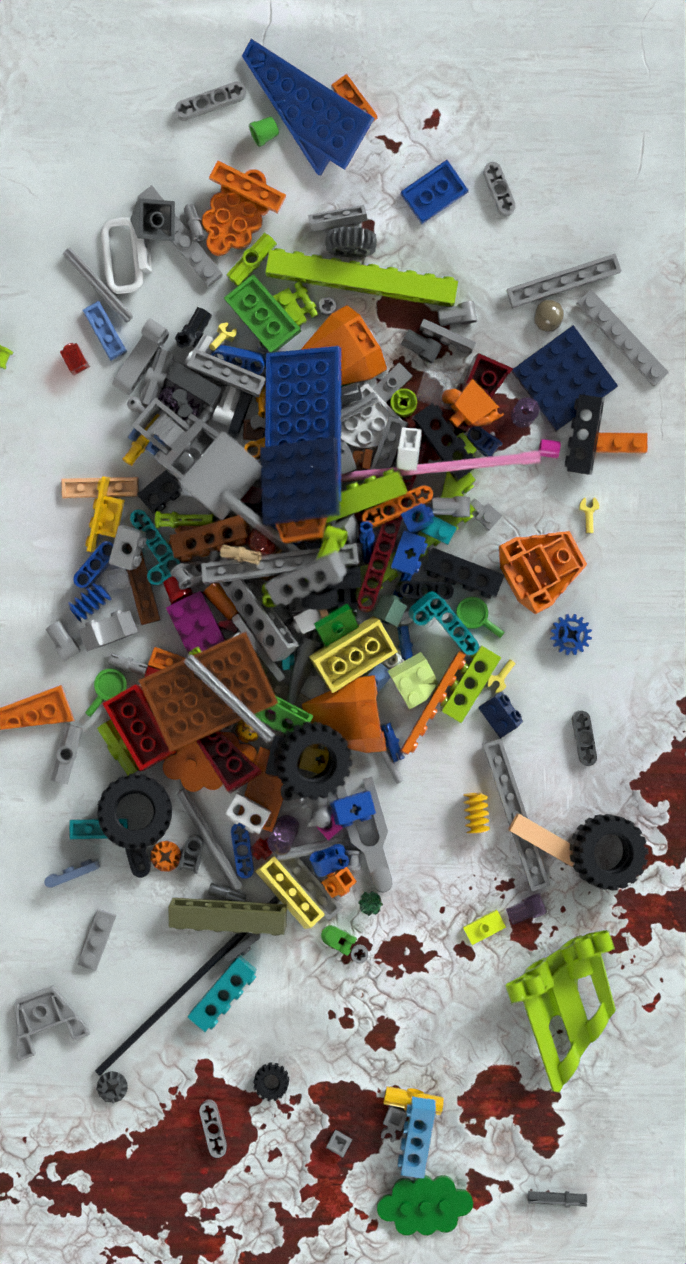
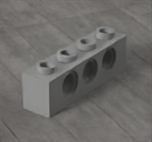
(329, 564)

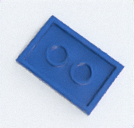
(434, 191)

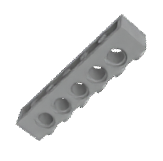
(261, 619)

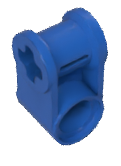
(328, 861)

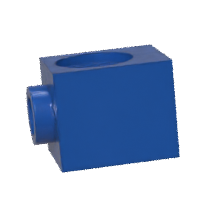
(410, 518)

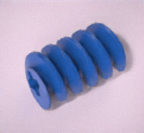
(89, 602)

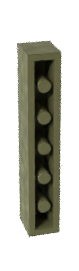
(227, 916)

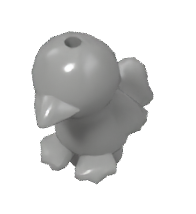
(320, 814)

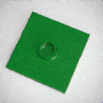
(336, 625)

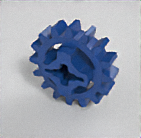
(577, 643)

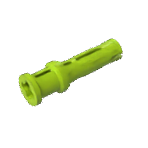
(175, 523)

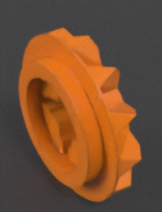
(175, 855)

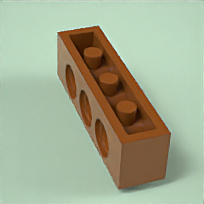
(182, 541)

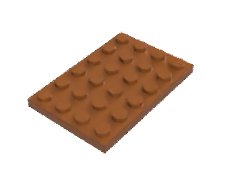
(190, 708)

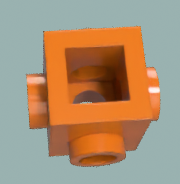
(339, 882)

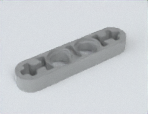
(209, 97)

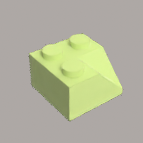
(414, 680)

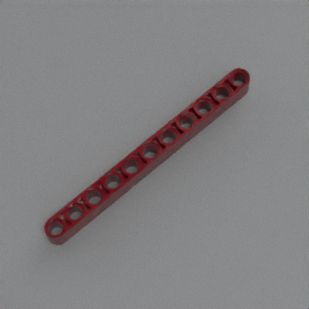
(388, 539)

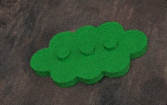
(425, 1205)

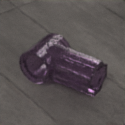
(530, 908)

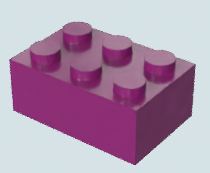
(195, 622)

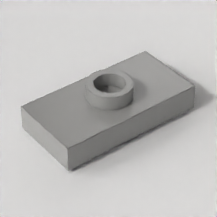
(392, 382)

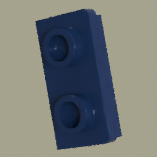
(501, 714)

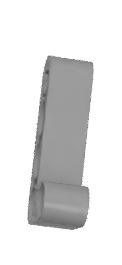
(141, 357)

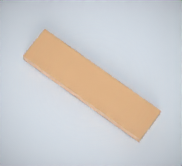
(88, 487)
(541, 838)

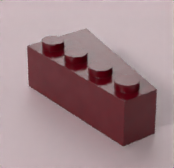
(228, 761)

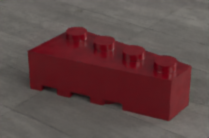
(488, 375)

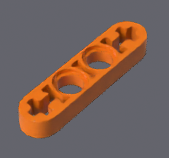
(396, 504)

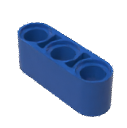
(247, 357)
(87, 568)

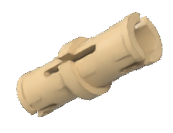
(240, 554)

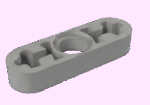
(502, 181)
(221, 1140)

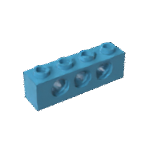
(416, 1150)

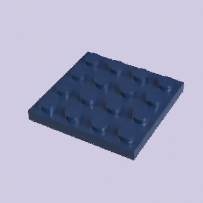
(562, 372)
(300, 481)

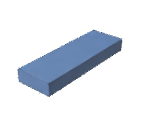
(104, 330)

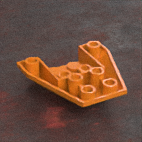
(360, 351)

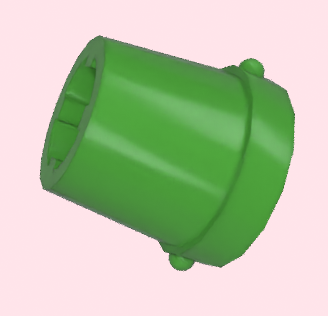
(263, 130)

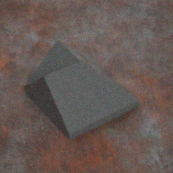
(154, 219)

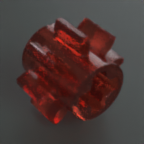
(261, 849)

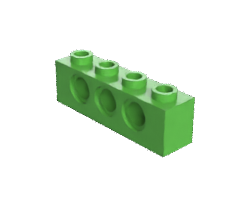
(283, 711)

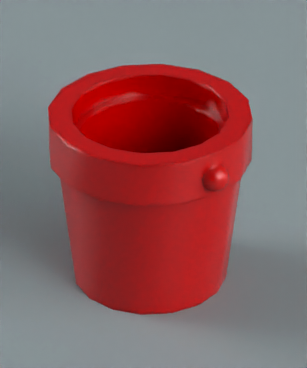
(174, 592)

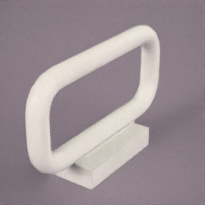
(141, 256)

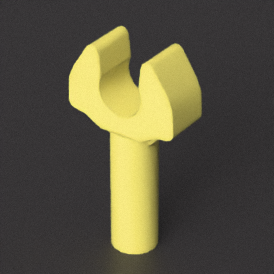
(223, 335)
(589, 513)
(501, 676)

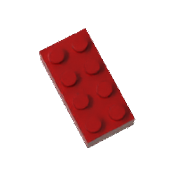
(138, 727)

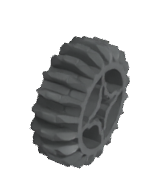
(351, 242)

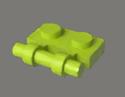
(289, 304)

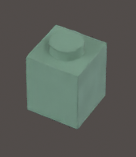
(390, 609)

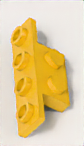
(106, 515)

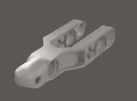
(374, 854)

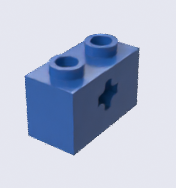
(401, 562)
(363, 804)

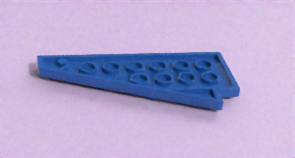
(316, 116)

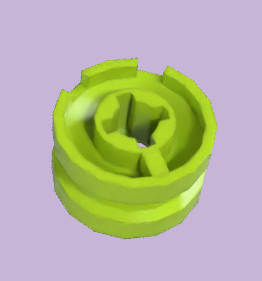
(397, 397)

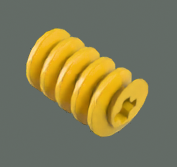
(476, 812)

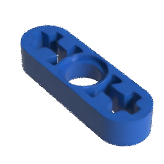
(235, 836)

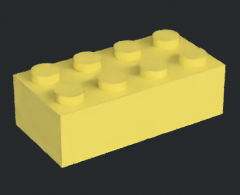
(353, 654)

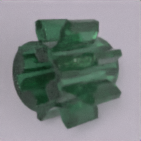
(370, 903)

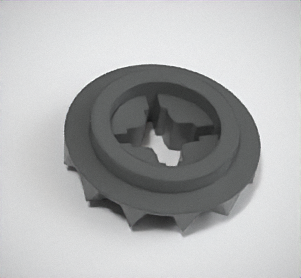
(113, 1078)

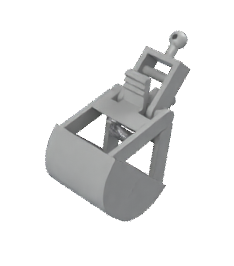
(220, 468)

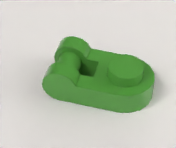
(332, 935)

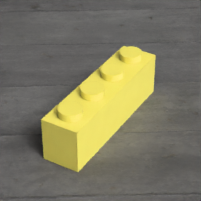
(289, 892)

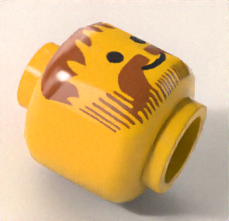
(245, 732)

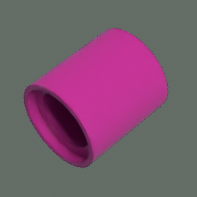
(549, 448)

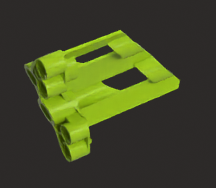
(551, 990)

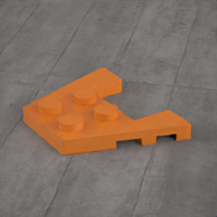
(301, 530)

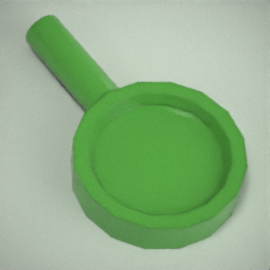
(474, 614)
(107, 685)

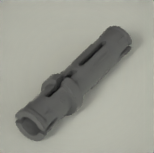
(551, 1198)

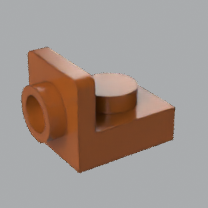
(362, 459)

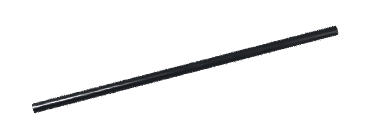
(173, 999)

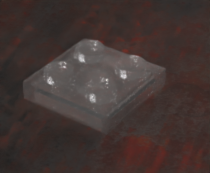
(435, 381)

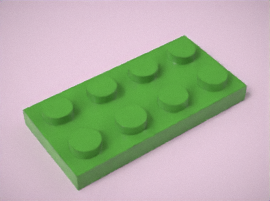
(262, 314)

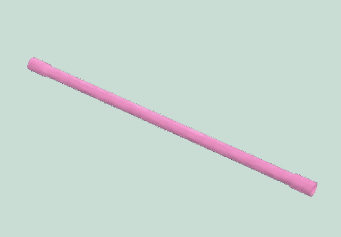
(523, 458)

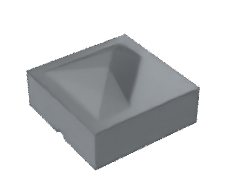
(339, 1143)

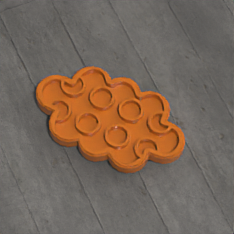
(232, 219)
(194, 768)

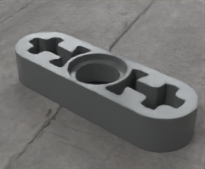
(581, 753)

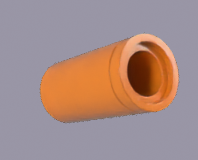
(220, 600)

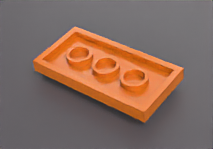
(265, 791)

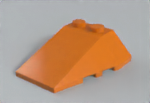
(540, 567)
(352, 714)

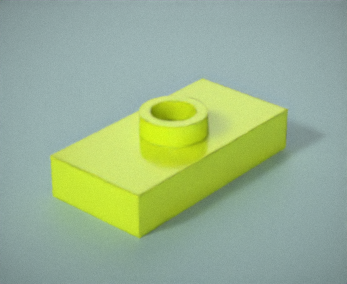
(484, 927)

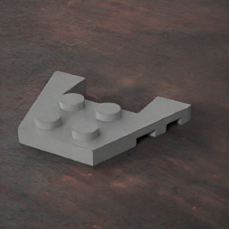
(42, 1011)

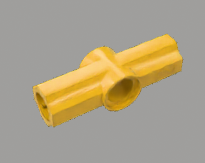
(401, 1097)

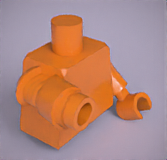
(471, 405)

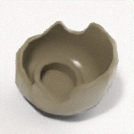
(548, 315)

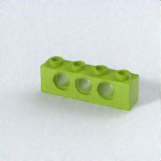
(490, 662)

